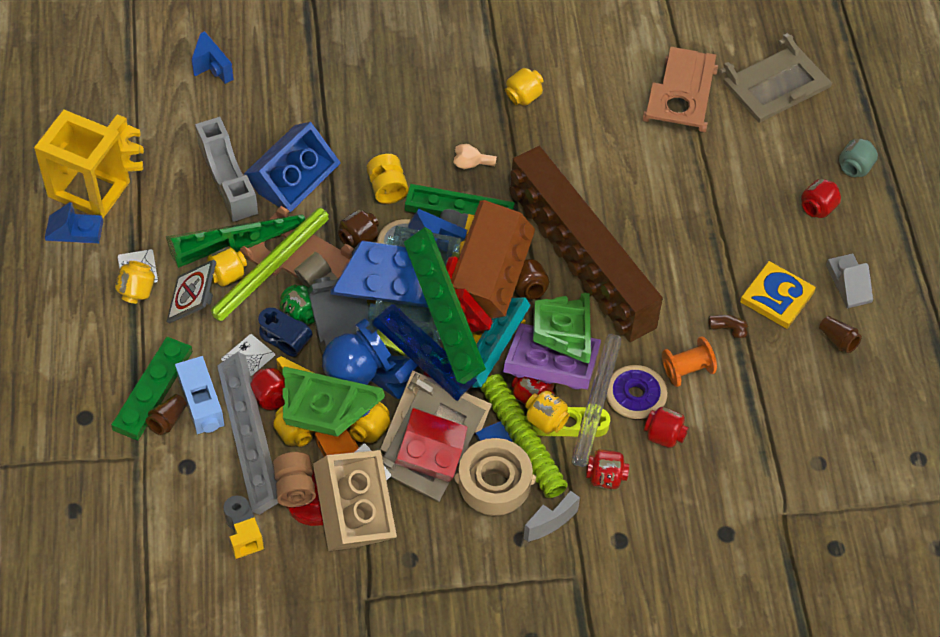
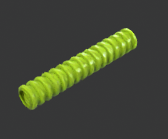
(524, 435)

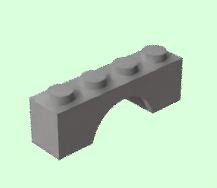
(231, 183)

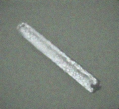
(596, 401)

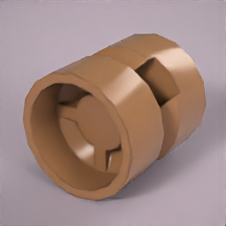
(294, 479)

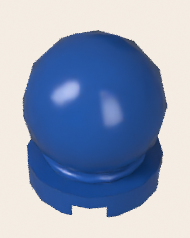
(356, 355)

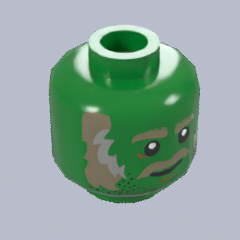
(297, 304)

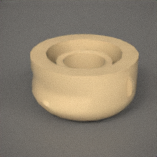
(499, 458)

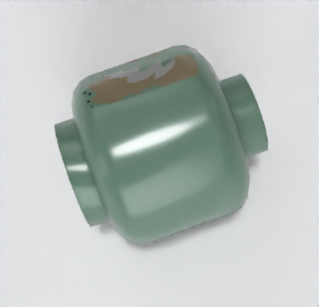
(858, 158)

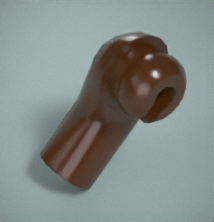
(729, 321)

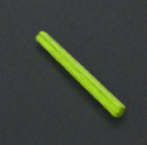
(269, 264)

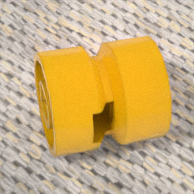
(387, 178)

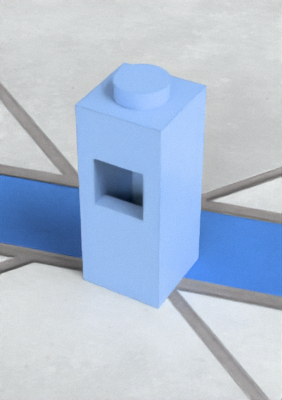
(200, 395)

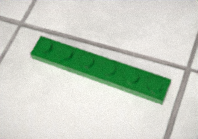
(444, 306)

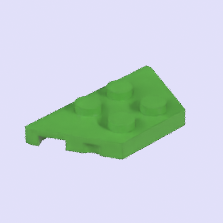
(564, 326)
(325, 402)

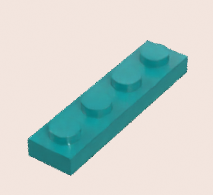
(496, 339)

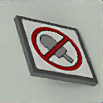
(192, 291)

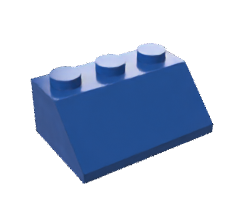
(293, 167)

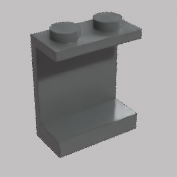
(335, 313)

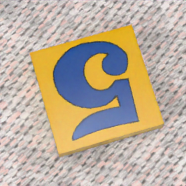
(778, 294)

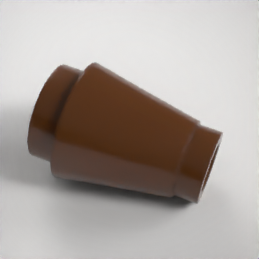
(842, 335)
(165, 415)

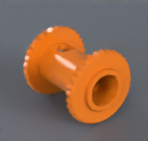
(689, 361)

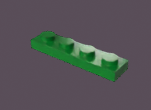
(436, 200)
(151, 388)

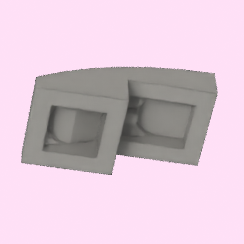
(547, 521)

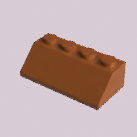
(493, 257)

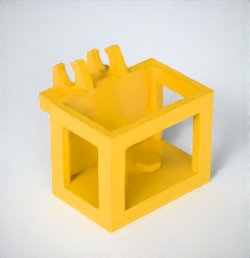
(88, 148)

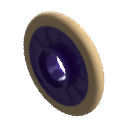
(636, 376)

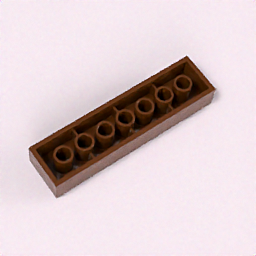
(585, 244)

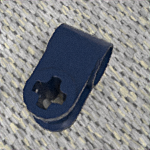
(283, 331)

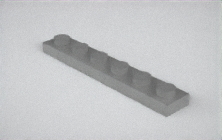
(248, 433)

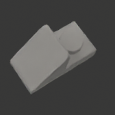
(851, 280)

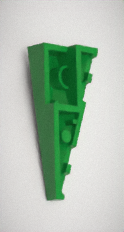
(196, 245)

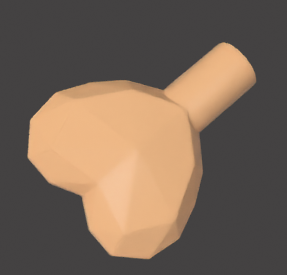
(470, 157)

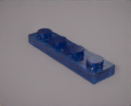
(421, 349)

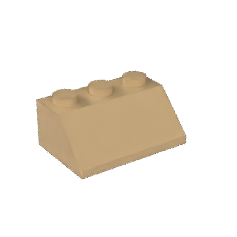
(354, 499)

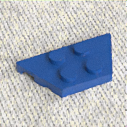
(382, 274)

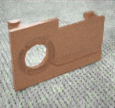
(686, 77)
(334, 257)

